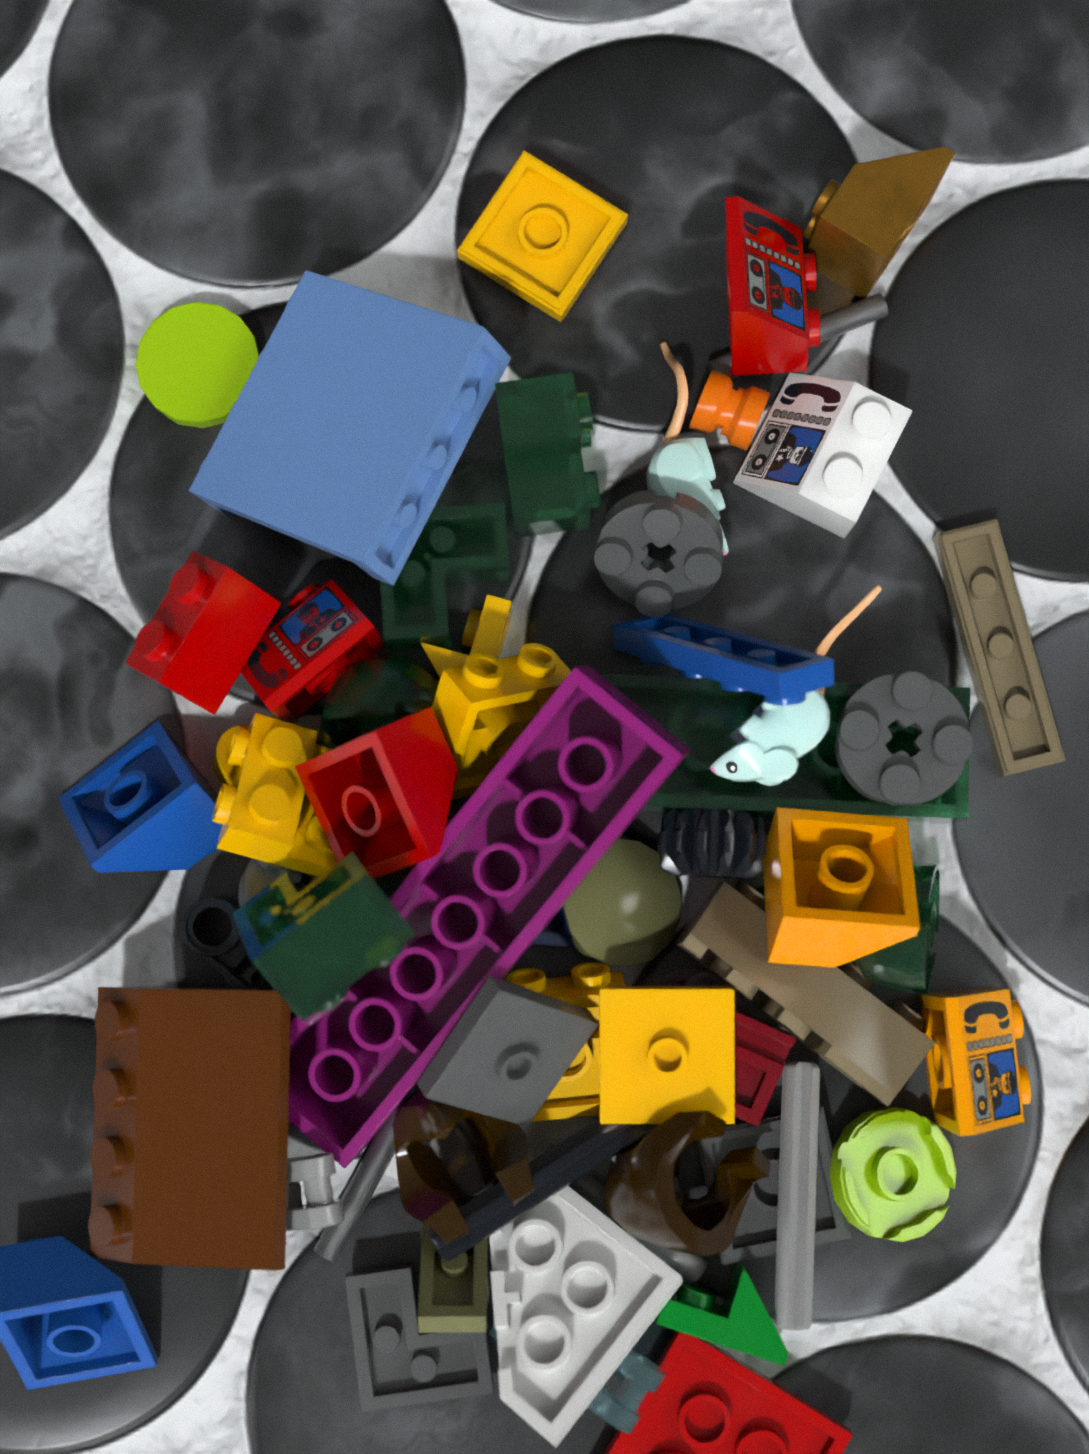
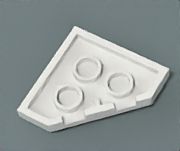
(568, 1307)

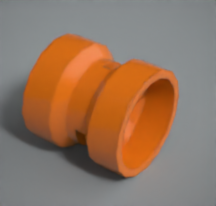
(729, 410)

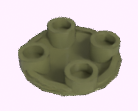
(624, 907)

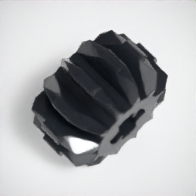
(712, 843)

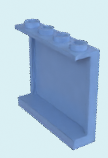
(352, 422)

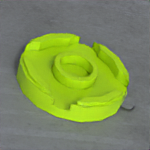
(196, 363)
(892, 1173)

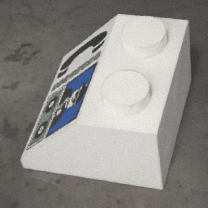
(823, 449)

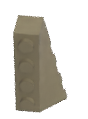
(819, 1005)

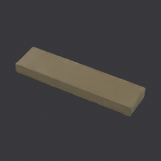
(998, 648)

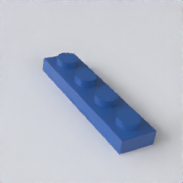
(725, 656)

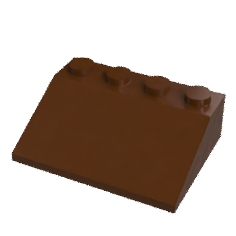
(190, 1127)

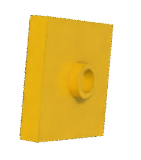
(542, 236)
(665, 1052)

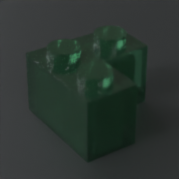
(542, 444)
(454, 548)
(322, 937)

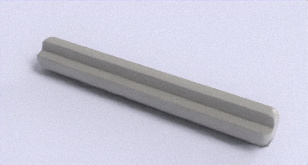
(797, 1195)

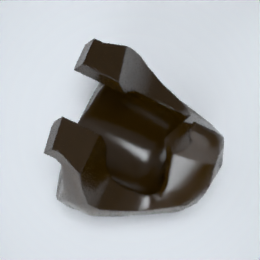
(452, 1155)
(646, 1195)

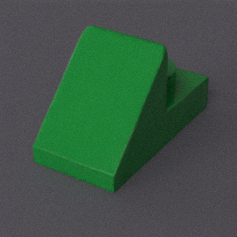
(736, 1324)

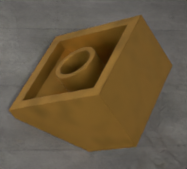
(871, 214)

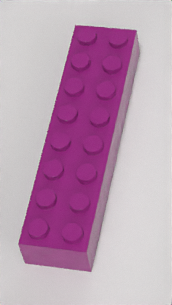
(480, 904)

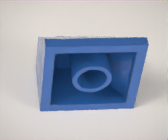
(144, 808)
(67, 1315)

